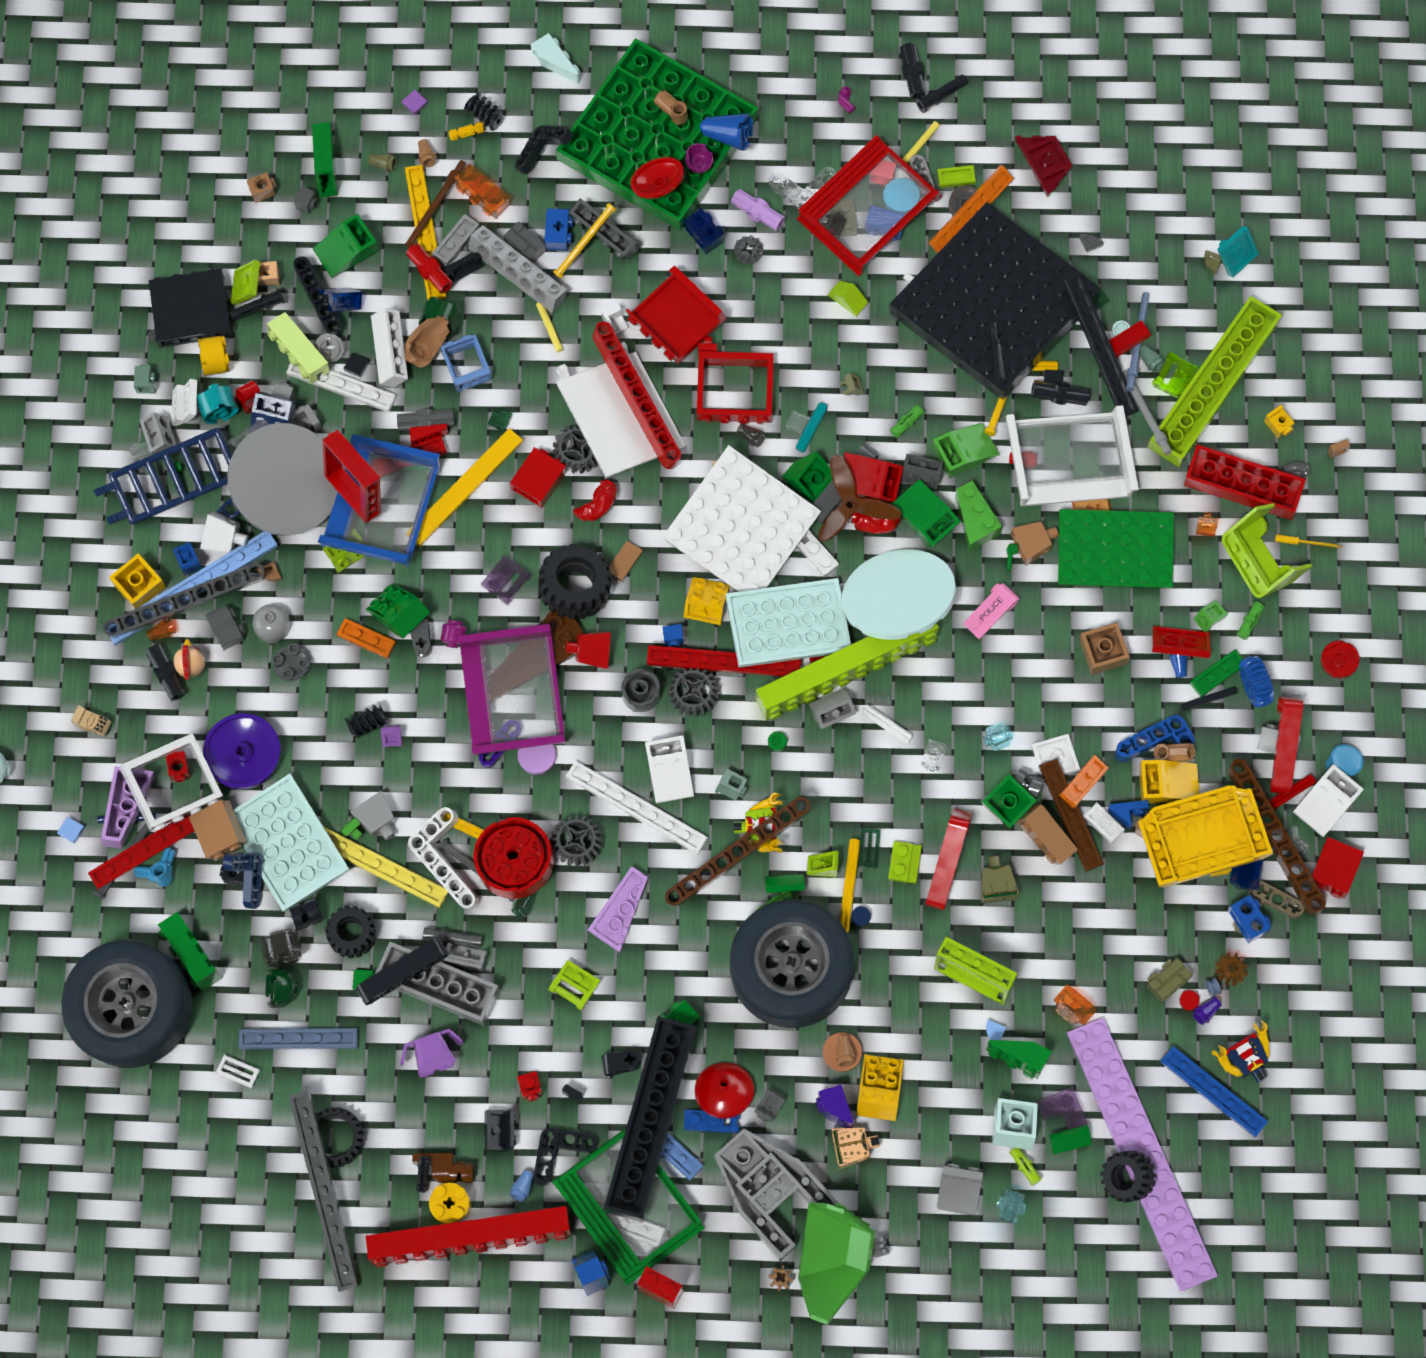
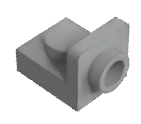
(306, 413)

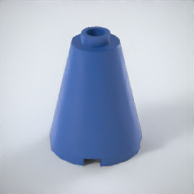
(729, 129)

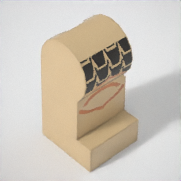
(90, 721)

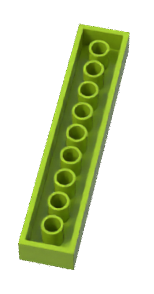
(1216, 379)
(836, 671)

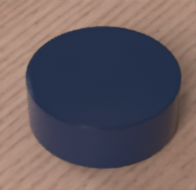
(861, 916)

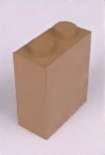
(218, 830)

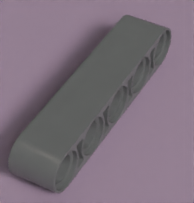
(829, 498)

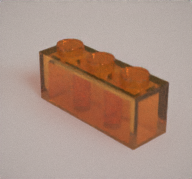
(482, 191)

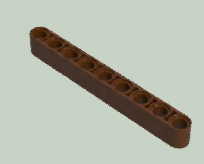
(1284, 844)
(728, 853)

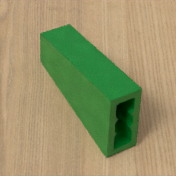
(324, 159)

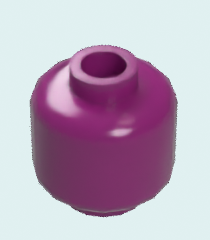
(451, 631)

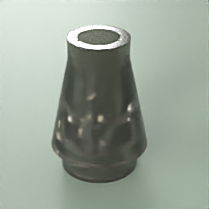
(751, 435)

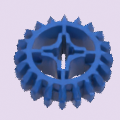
(1256, 681)

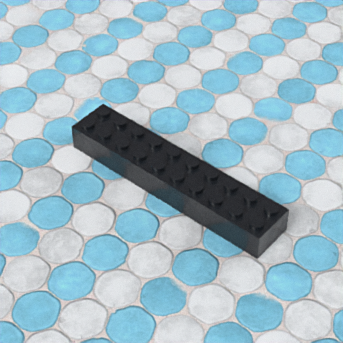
(650, 1119)

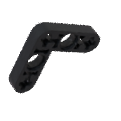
(540, 136)
(558, 1143)

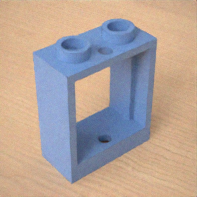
(471, 379)

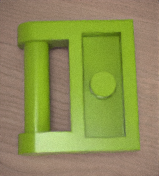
(579, 980)

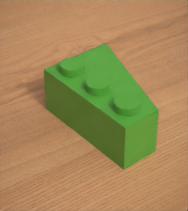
(976, 516)

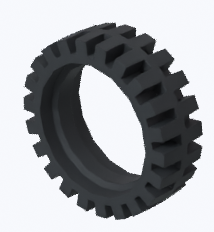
(358, 1138)

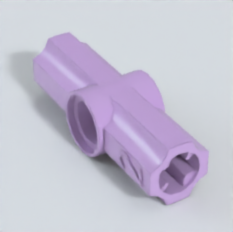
(757, 210)

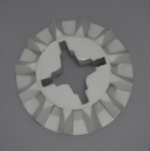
(334, 340)

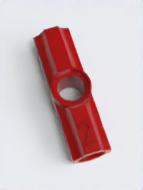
(429, 268)

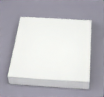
(1058, 748)

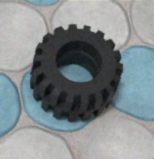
(346, 916)
(1114, 1180)

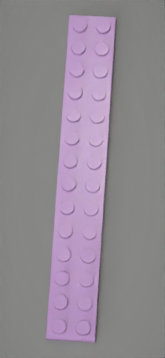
(1133, 1131)

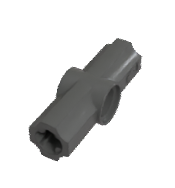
(424, 418)

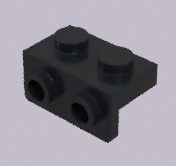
(499, 1130)

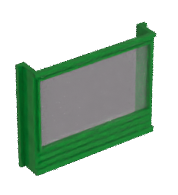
(624, 1241)

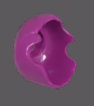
(699, 158)

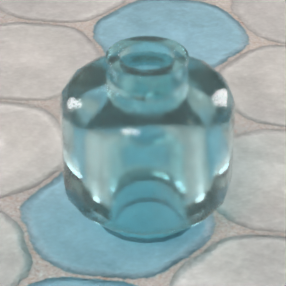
(998, 736)

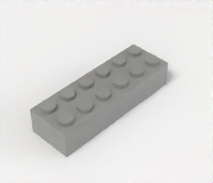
(446, 987)

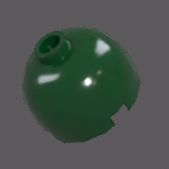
(280, 988)

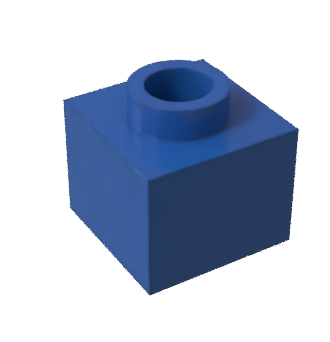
(673, 635)

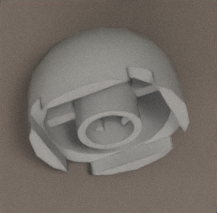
(271, 623)

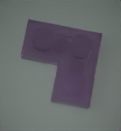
(1065, 1104)

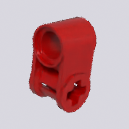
(246, 394)

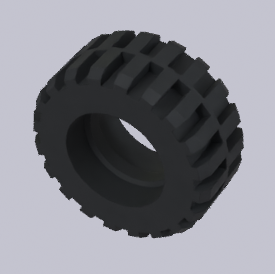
(579, 560)

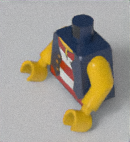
(1247, 1055)

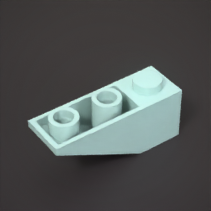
(550, 56)

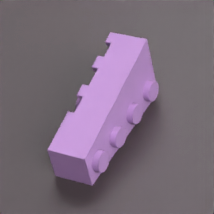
(122, 807)

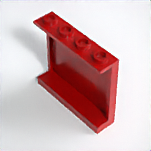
(677, 316)

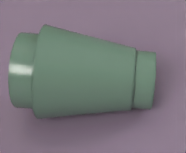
(1151, 359)

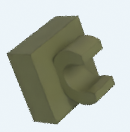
(853, 383)

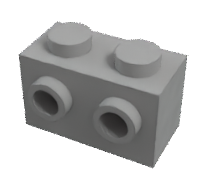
(832, 708)

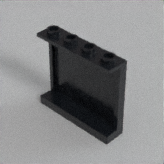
(189, 307)

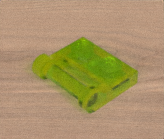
(1181, 378)

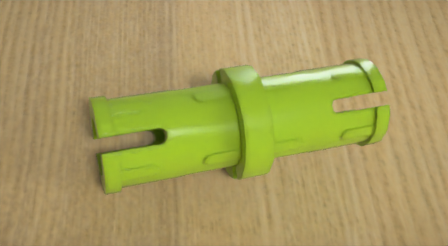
(1032, 1177)

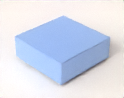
(70, 830)

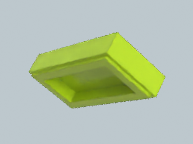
(956, 176)

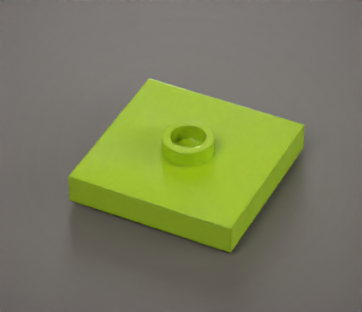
(245, 282)

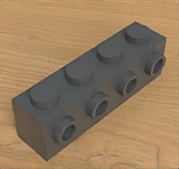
(608, 232)

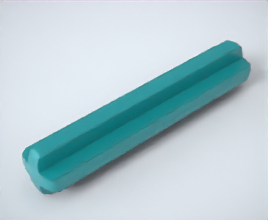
(811, 427)

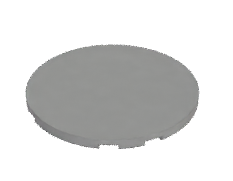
(281, 480)

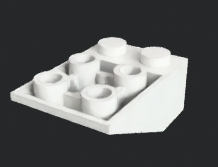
(669, 769)
(1328, 800)

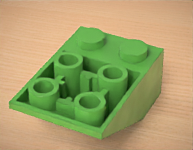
(964, 449)

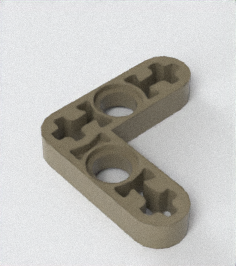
(1261, 899)

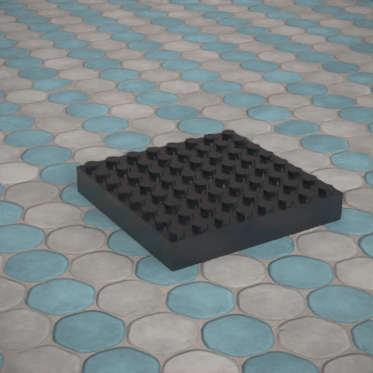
(989, 276)

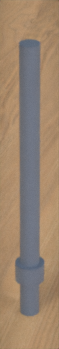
(1132, 372)

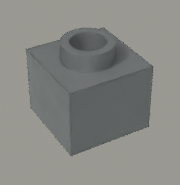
(305, 200)

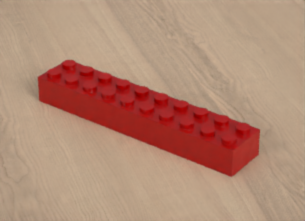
(468, 1236)

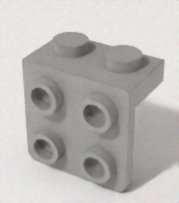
(959, 1189)

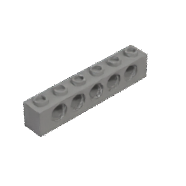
(517, 269)

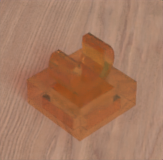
(1206, 525)

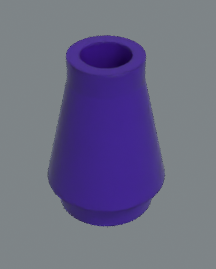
(1206, 1011)

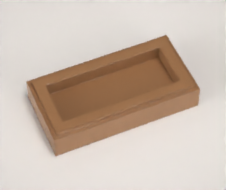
(625, 561)

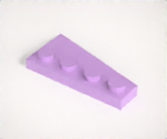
(616, 915)

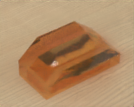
(1074, 1006)

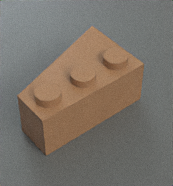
(1047, 834)

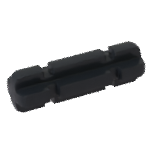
(423, 1172)

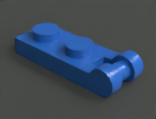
(702, 1122)

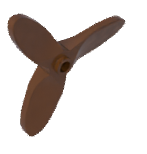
(847, 490)

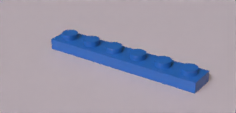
(1214, 1091)

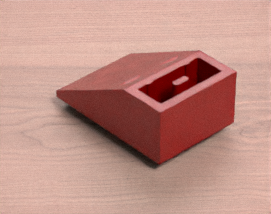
(875, 477)

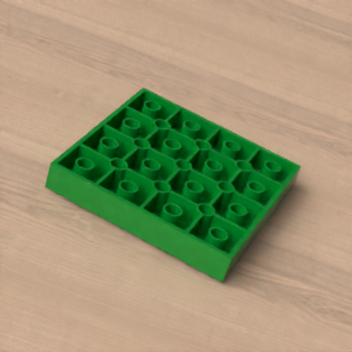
(626, 130)

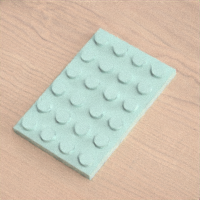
(787, 622)
(292, 843)

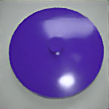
(242, 751)

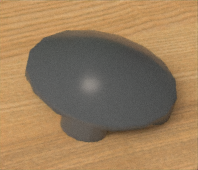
(291, 662)

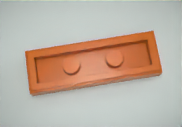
(366, 638)
(1083, 781)

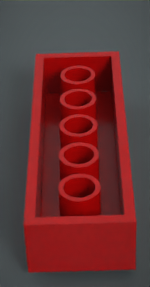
(1244, 481)

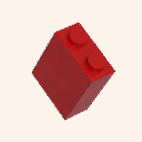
(538, 477)
(1336, 867)
(660, 1287)

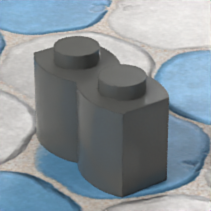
(225, 627)

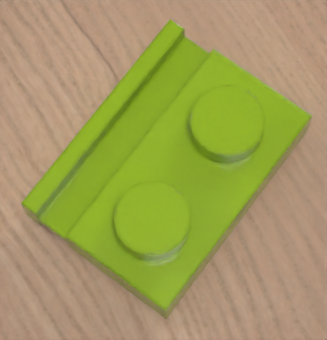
(904, 862)

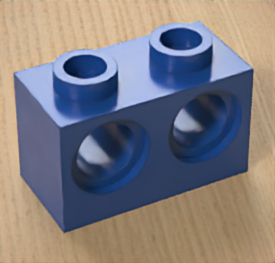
(1244, 920)

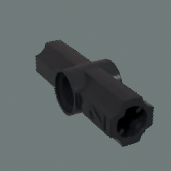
(912, 70)
(1060, 393)
(165, 672)

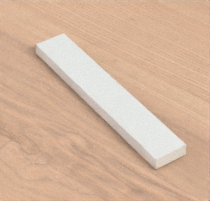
(350, 388)

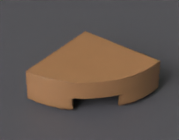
(271, 572)

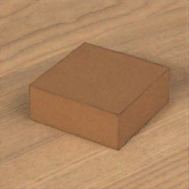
(1338, 448)

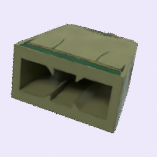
(997, 882)

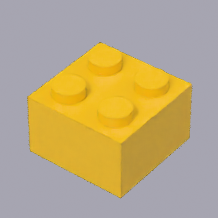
(137, 581)

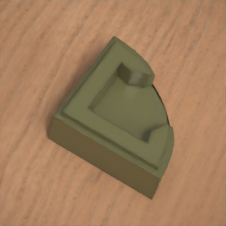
(1212, 261)

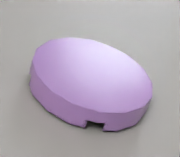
(537, 759)

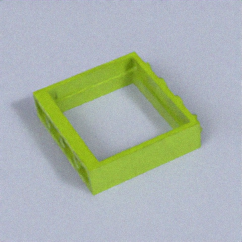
(975, 970)

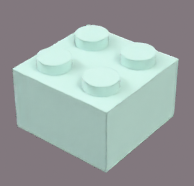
(1014, 1124)

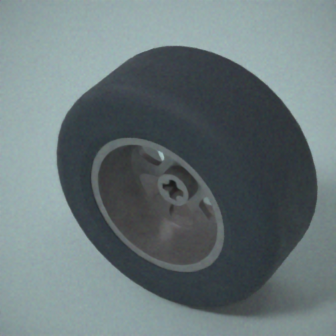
(791, 922)
(102, 970)

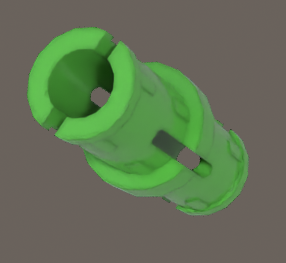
(907, 421)
(1250, 620)

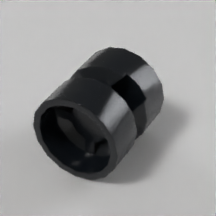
(311, 909)

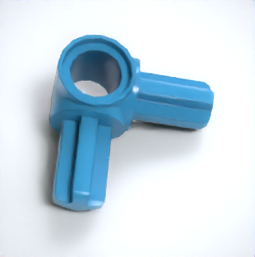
(160, 871)

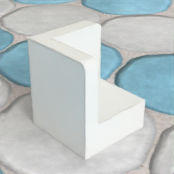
(614, 317)

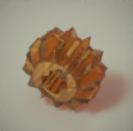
(1238, 973)

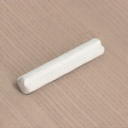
(887, 724)

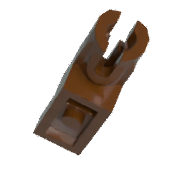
(444, 1168)

